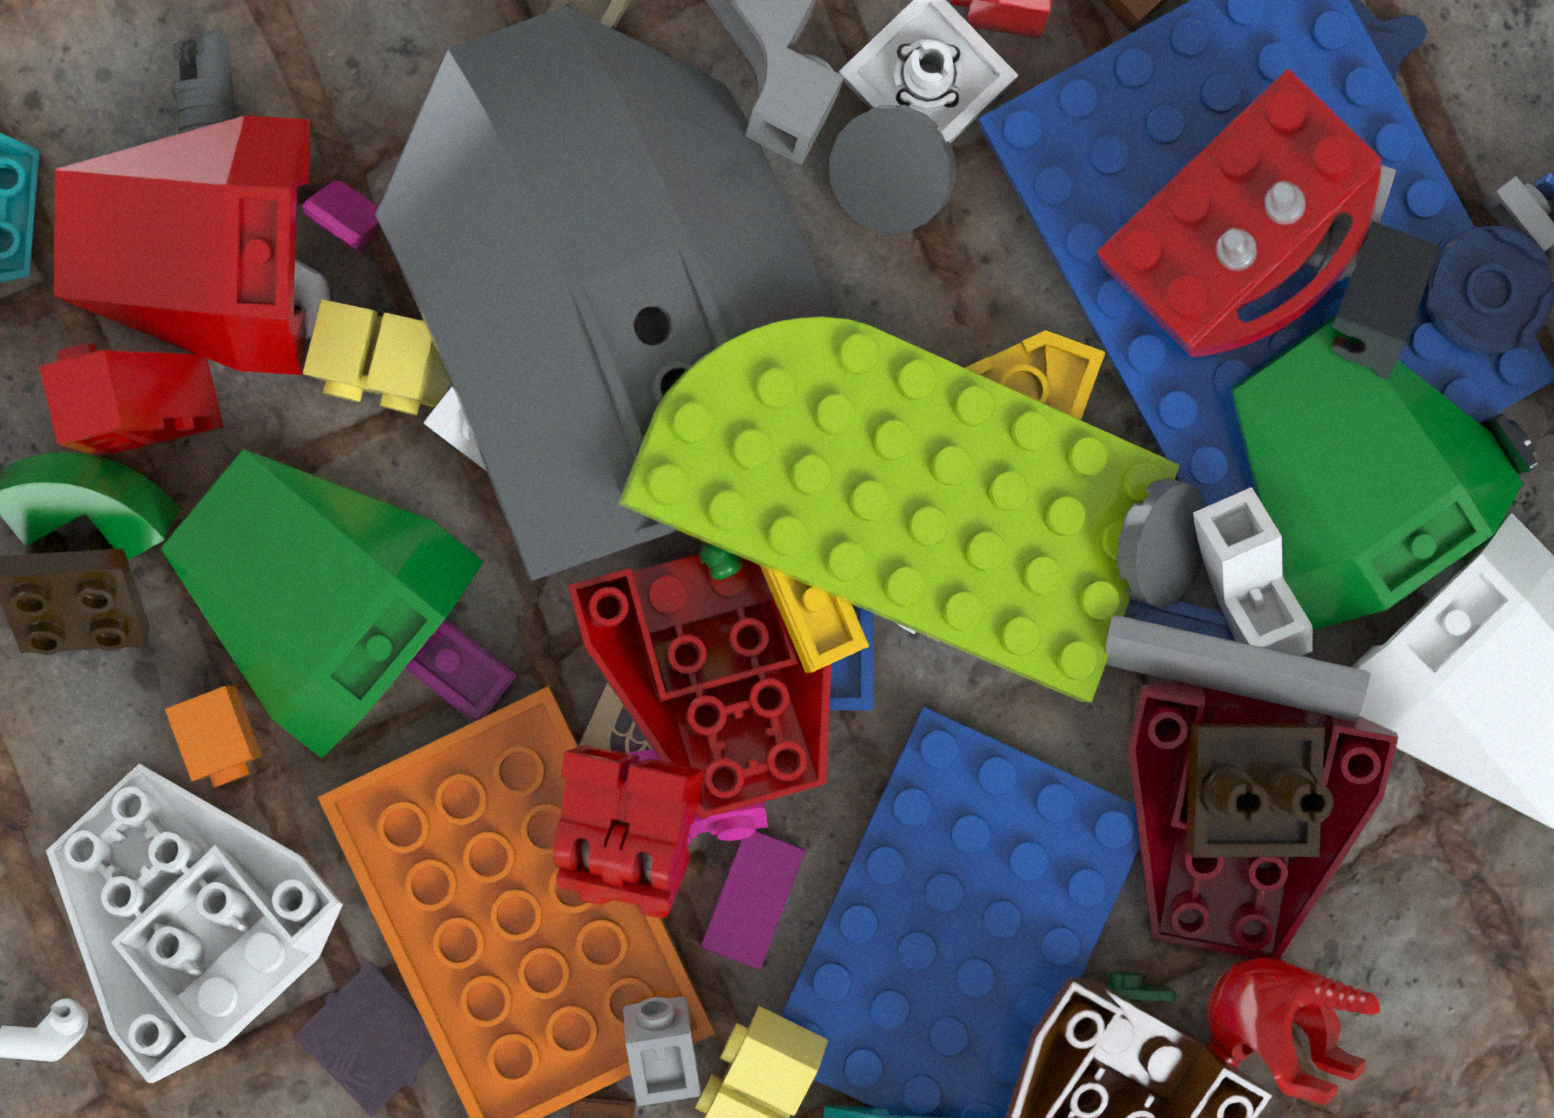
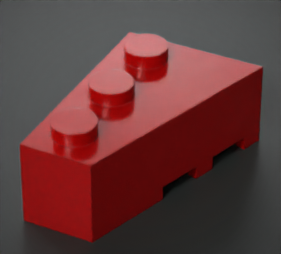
(127, 398)

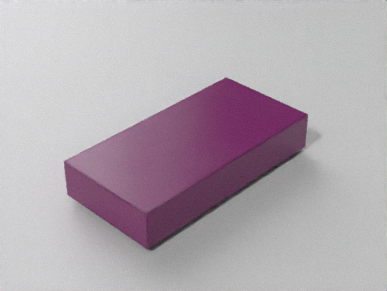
(753, 899)

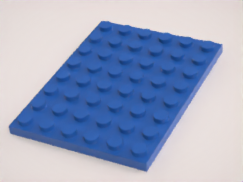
(1133, 115)

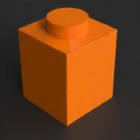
(214, 735)

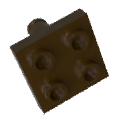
(72, 598)
(1256, 790)

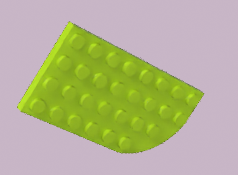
(903, 491)

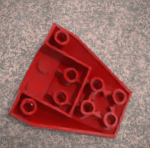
(192, 240)
(710, 677)

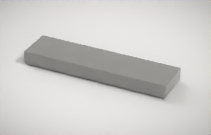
(1236, 668)

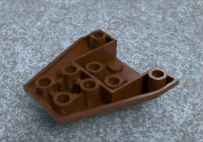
(1119, 1060)

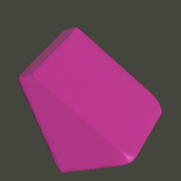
(343, 214)

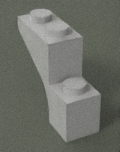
(793, 87)

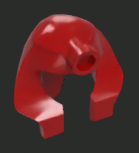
(1255, 1011)

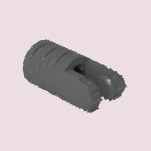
(203, 81)

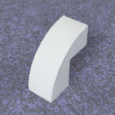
(1245, 571)

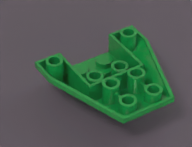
(1365, 476)
(315, 589)

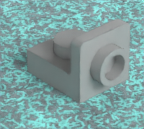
(1523, 210)
(661, 1050)

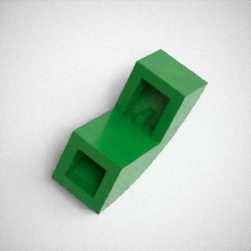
(58, 487)

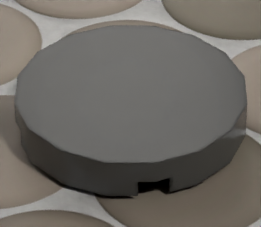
(892, 169)
(1160, 543)

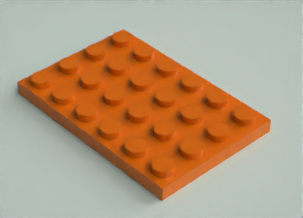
(465, 889)

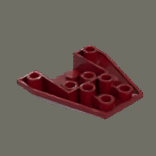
(1241, 901)

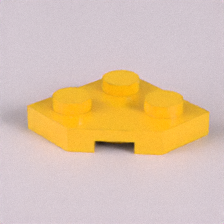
(1046, 370)

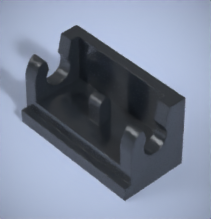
(1383, 297)

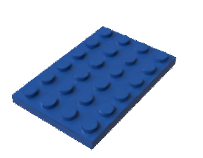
(959, 922)

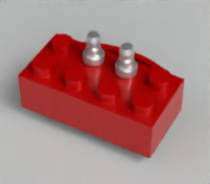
(1248, 221)

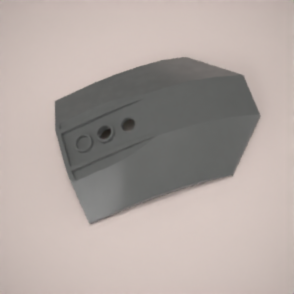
(534, 220)

